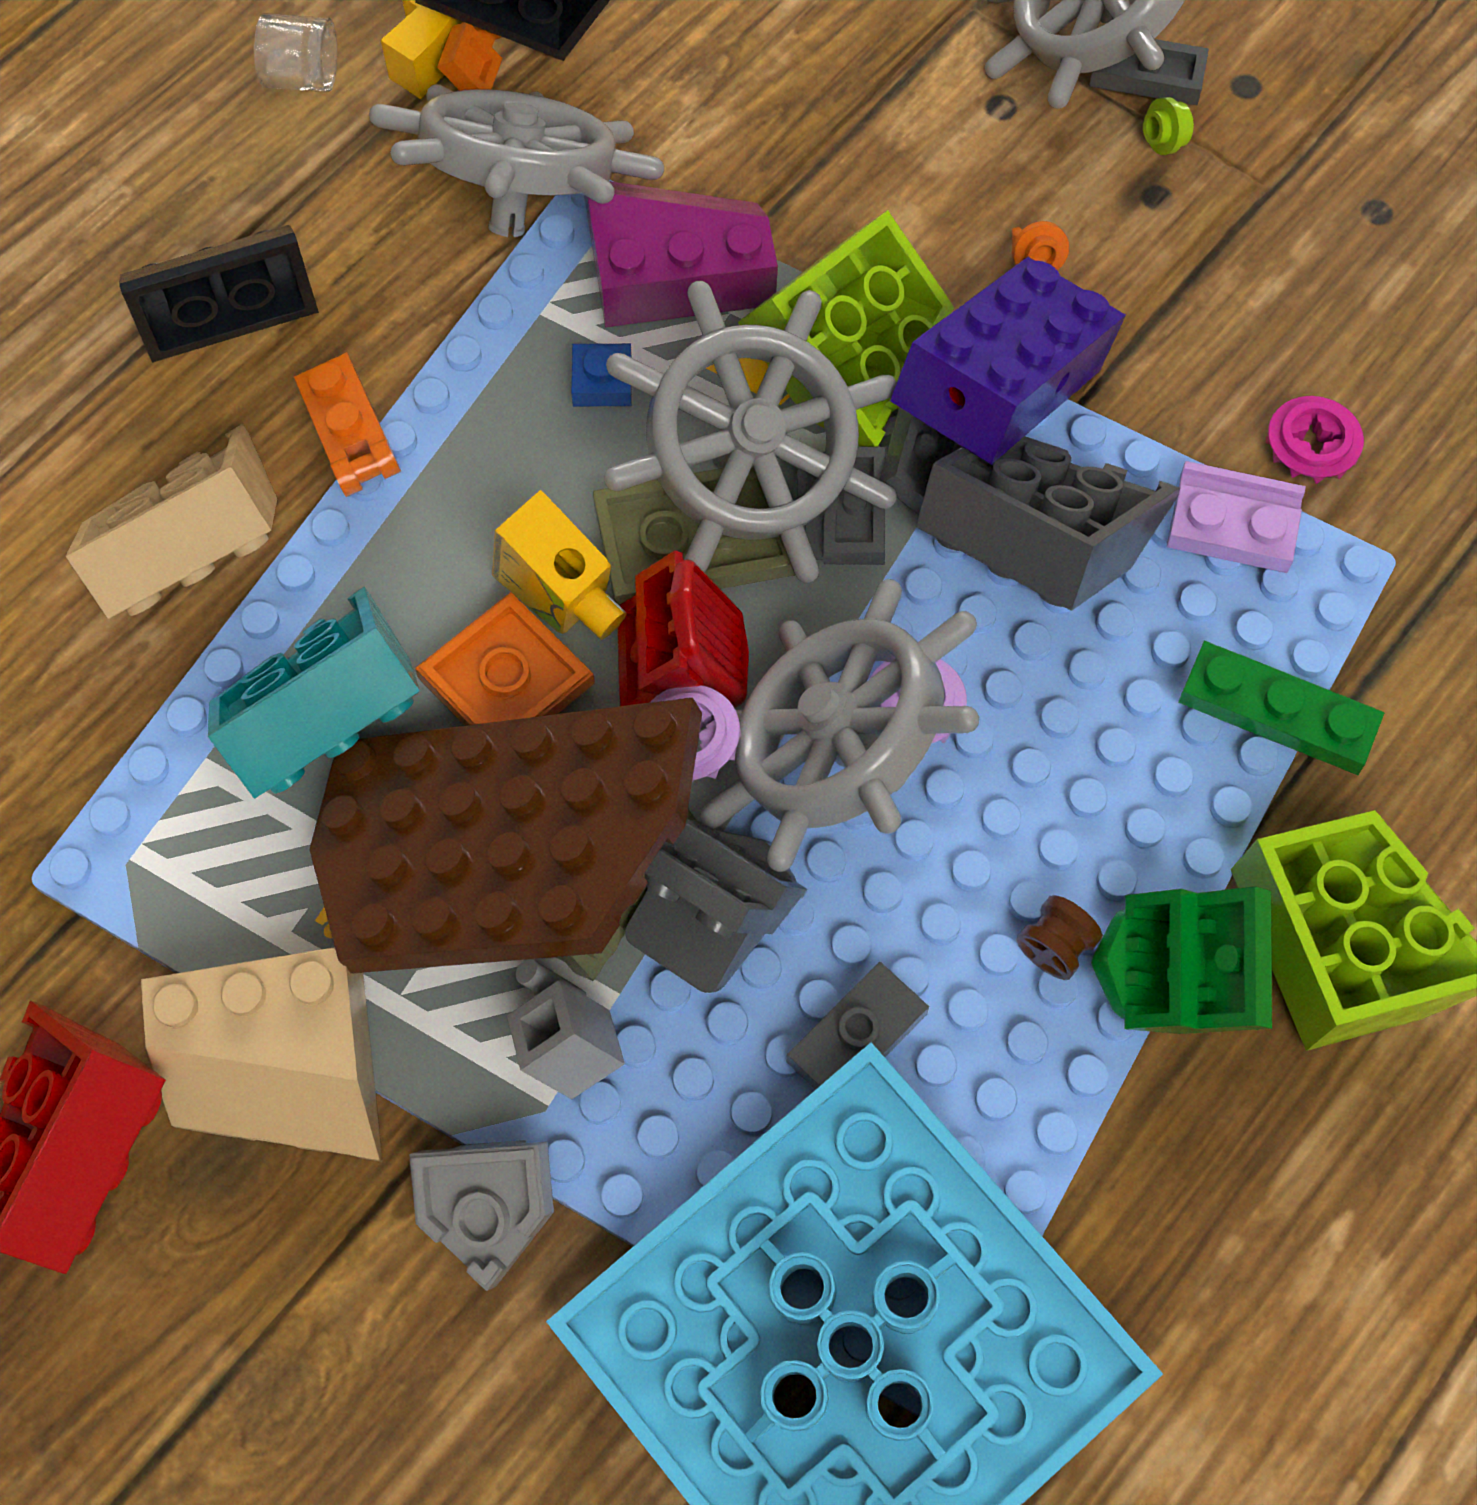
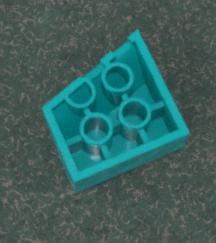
(314, 700)

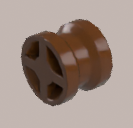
(1059, 937)

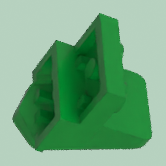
(1189, 961)

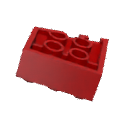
(66, 1135)

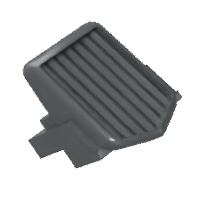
(710, 904)

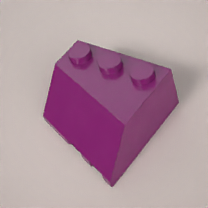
(662, 240)

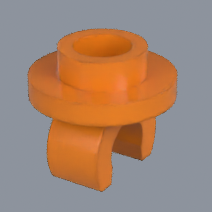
(1040, 242)

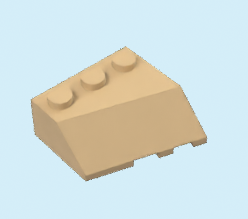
(175, 530)
(267, 1052)

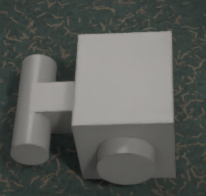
(562, 1033)

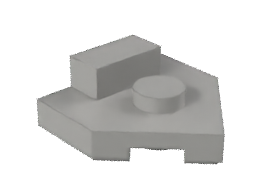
(483, 1202)

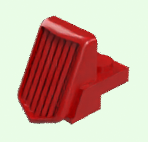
(680, 635)

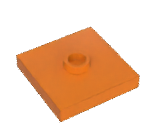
(505, 668)

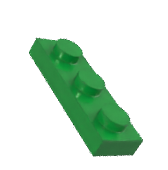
(1281, 707)

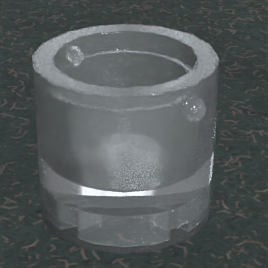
(295, 52)

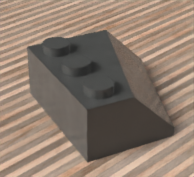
(1043, 518)

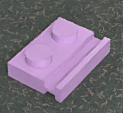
(1236, 517)

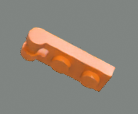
(346, 424)

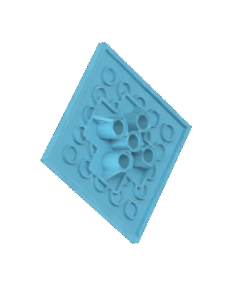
(862, 1191)

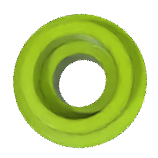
(1168, 125)

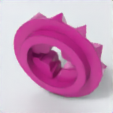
(1333, 426)

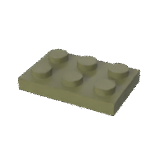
(645, 526)

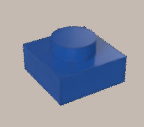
(590, 377)

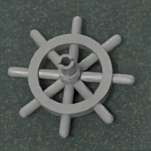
(1128, 31)
(515, 147)
(752, 431)
(842, 723)

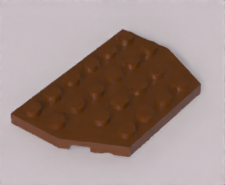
(499, 834)

